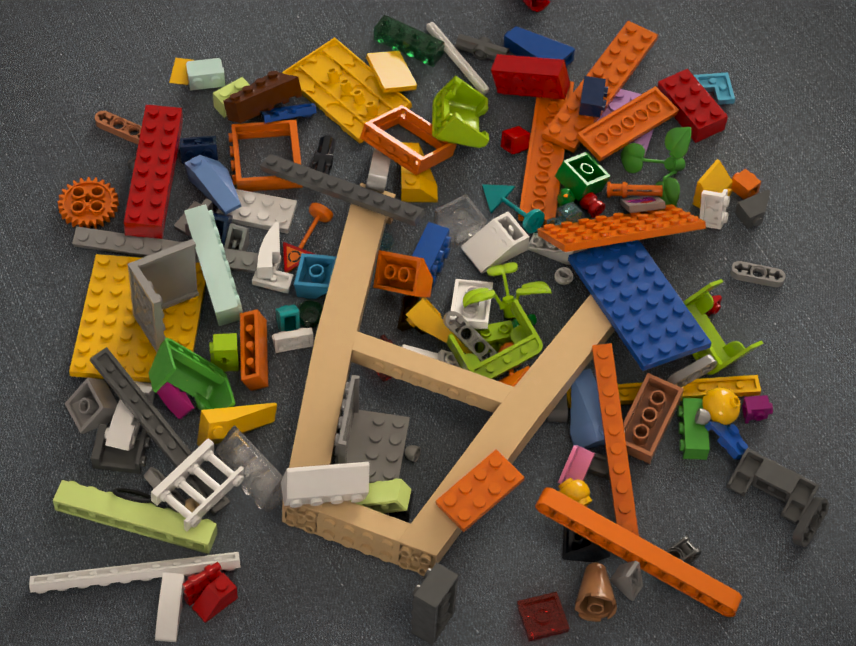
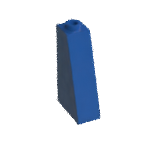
(529, 44)

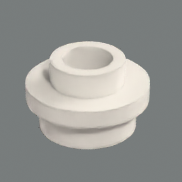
(566, 272)

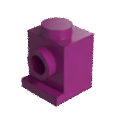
(756, 408)

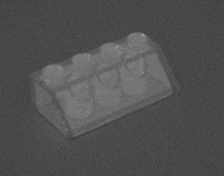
(260, 476)

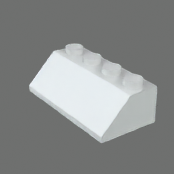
(325, 484)

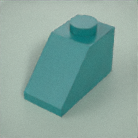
(288, 318)

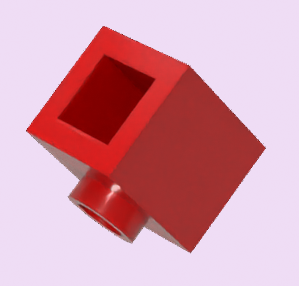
(515, 140)

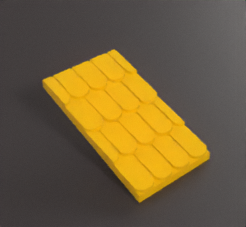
(344, 87)

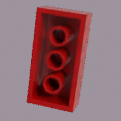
(530, 76)
(695, 105)

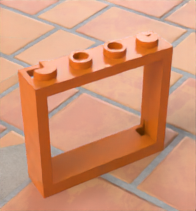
(263, 130)
(375, 135)

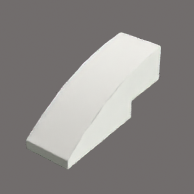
(269, 253)
(169, 607)

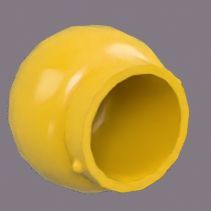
(576, 490)

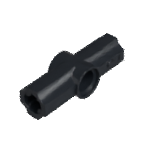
(324, 156)

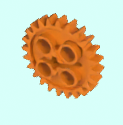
(88, 203)

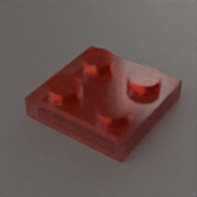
(543, 616)

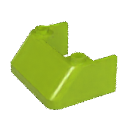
(526, 346)
(724, 354)

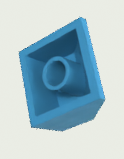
(313, 275)

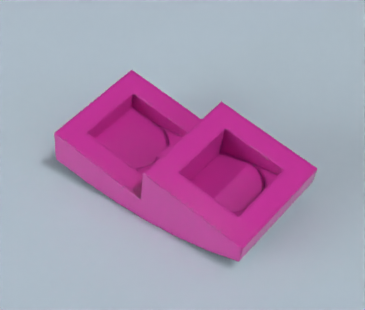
(176, 401)

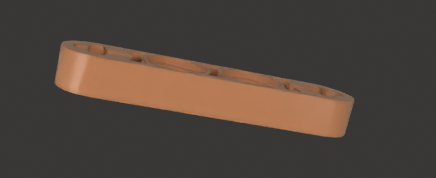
(123, 132)

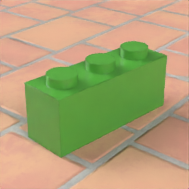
(694, 436)

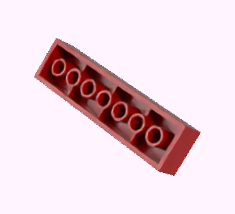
(153, 172)

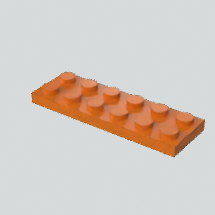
(627, 123)

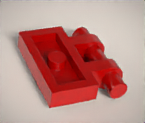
(196, 583)

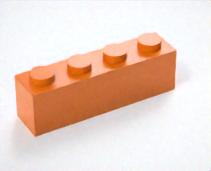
(253, 350)

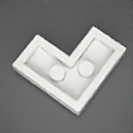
(281, 281)

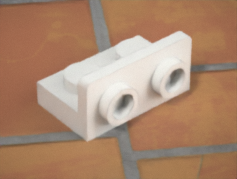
(714, 208)
(293, 339)

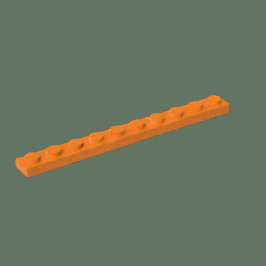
(614, 437)

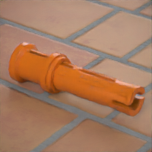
(625, 190)

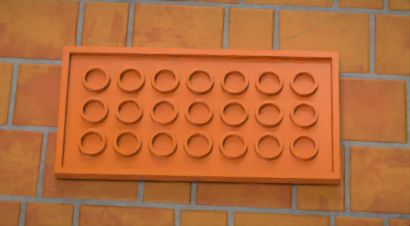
(620, 228)

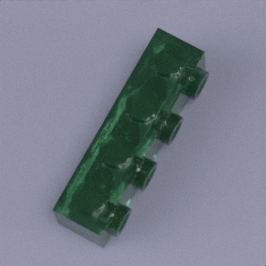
(409, 40)

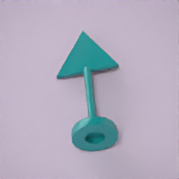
(497, 194)

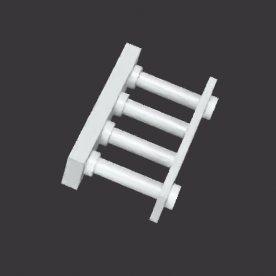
(189, 466)

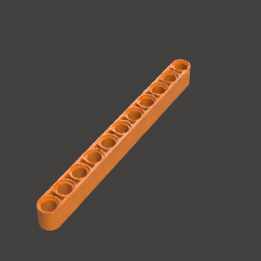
(634, 548)

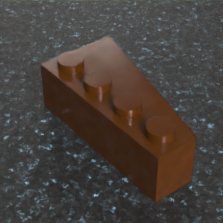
(262, 96)

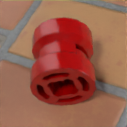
(594, 206)

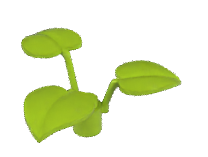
(483, 294)

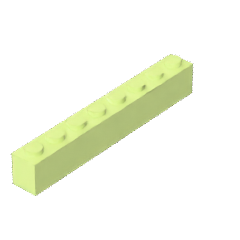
(133, 516)

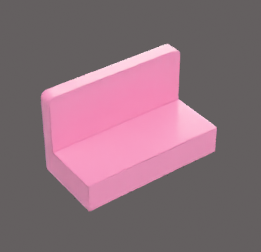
(577, 464)

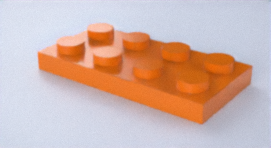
(480, 490)

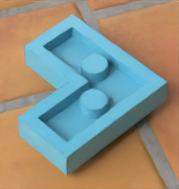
(720, 85)

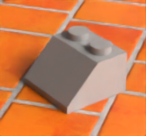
(91, 405)

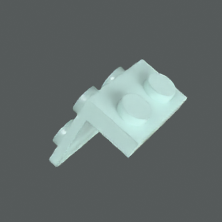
(205, 74)

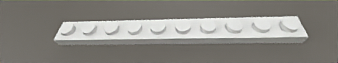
(127, 573)

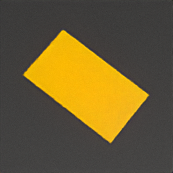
(179, 72)

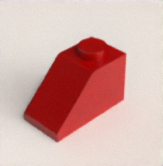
(215, 597)

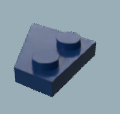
(729, 438)

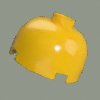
(722, 405)

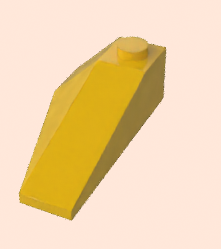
(418, 187)
(429, 319)
(218, 422)

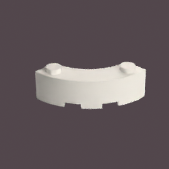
(124, 425)

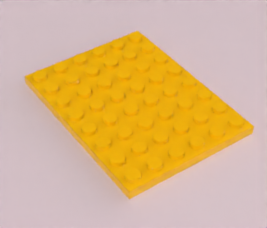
(111, 324)

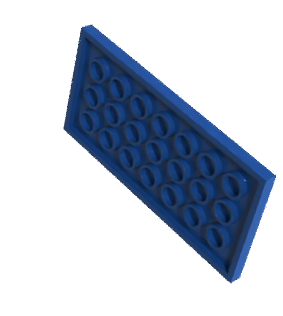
(639, 303)

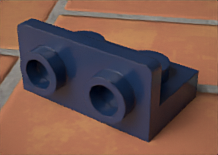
(197, 146)

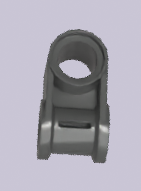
(560, 412)
(685, 550)

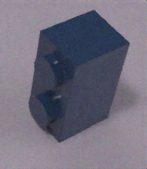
(592, 96)

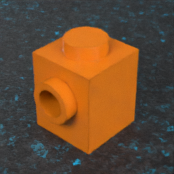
(745, 184)

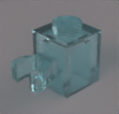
(567, 212)

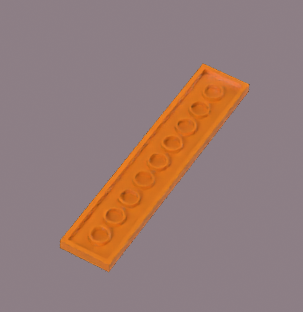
(616, 67)
(543, 161)

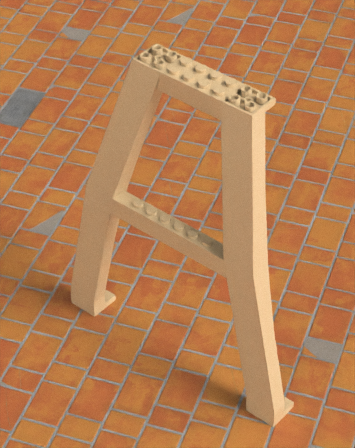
(338, 343)

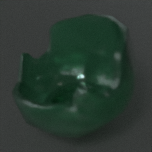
(310, 313)

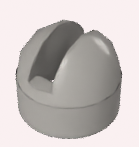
(702, 416)
(412, 453)

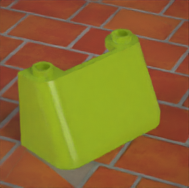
(457, 114)

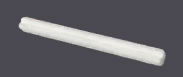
(458, 59)

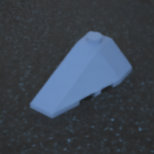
(214, 182)
(585, 413)

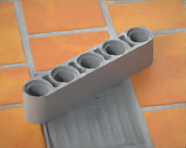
(378, 171)

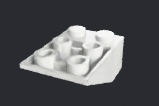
(496, 242)

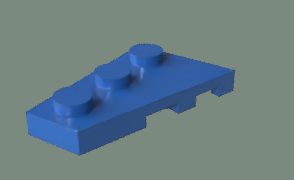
(289, 112)

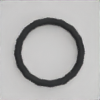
(116, 492)

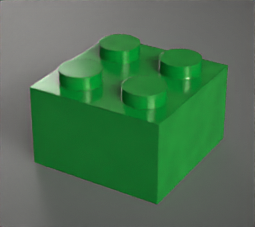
(582, 175)

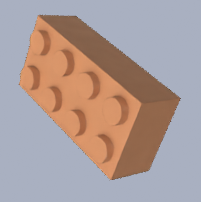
(650, 416)

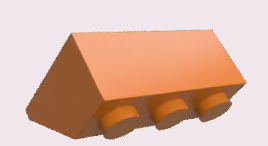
(402, 274)

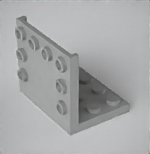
(160, 283)
(370, 437)

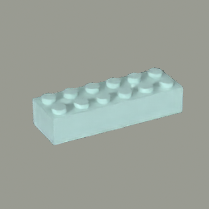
(214, 264)

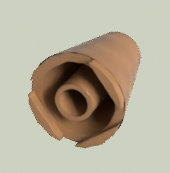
(595, 594)

